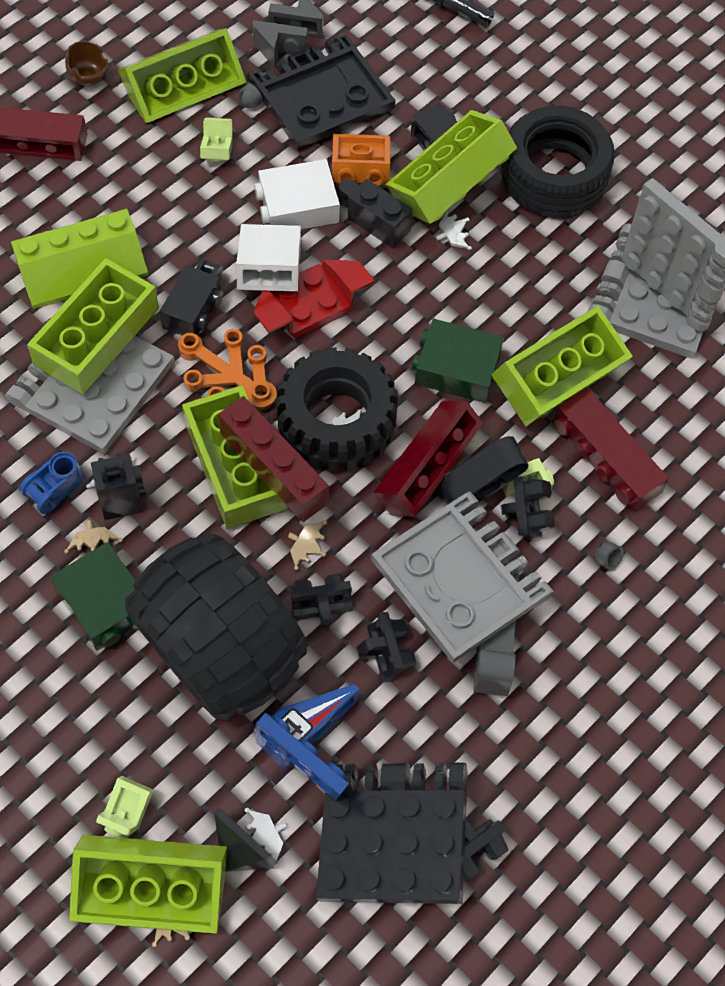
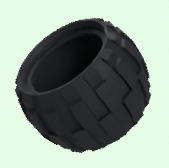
(217, 625)

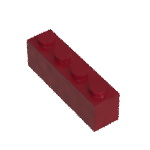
(42, 134)
(610, 450)
(428, 458)
(273, 459)

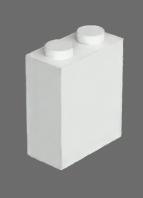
(298, 195)
(268, 257)

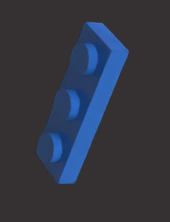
(301, 755)

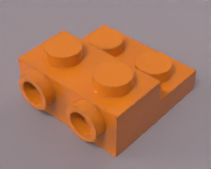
(361, 158)

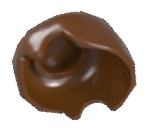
(86, 63)

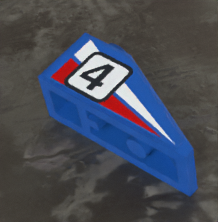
(312, 718)

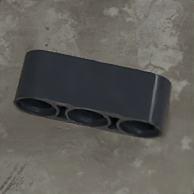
(485, 471)

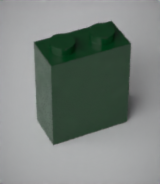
(457, 360)
(96, 594)

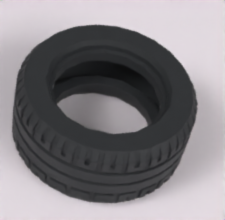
(568, 131)

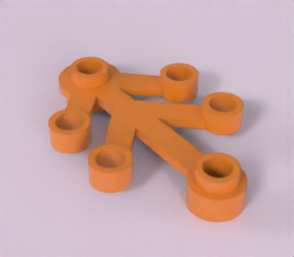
(228, 373)

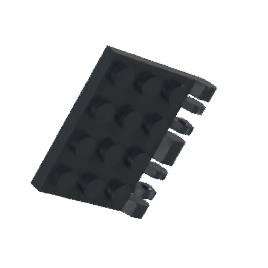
(321, 92)
(397, 839)

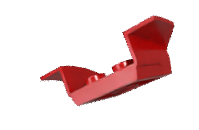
(322, 297)

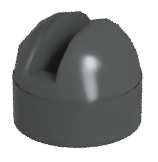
(250, 96)
(609, 555)

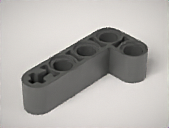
(496, 662)

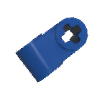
(50, 483)

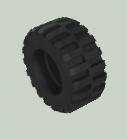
(345, 375)

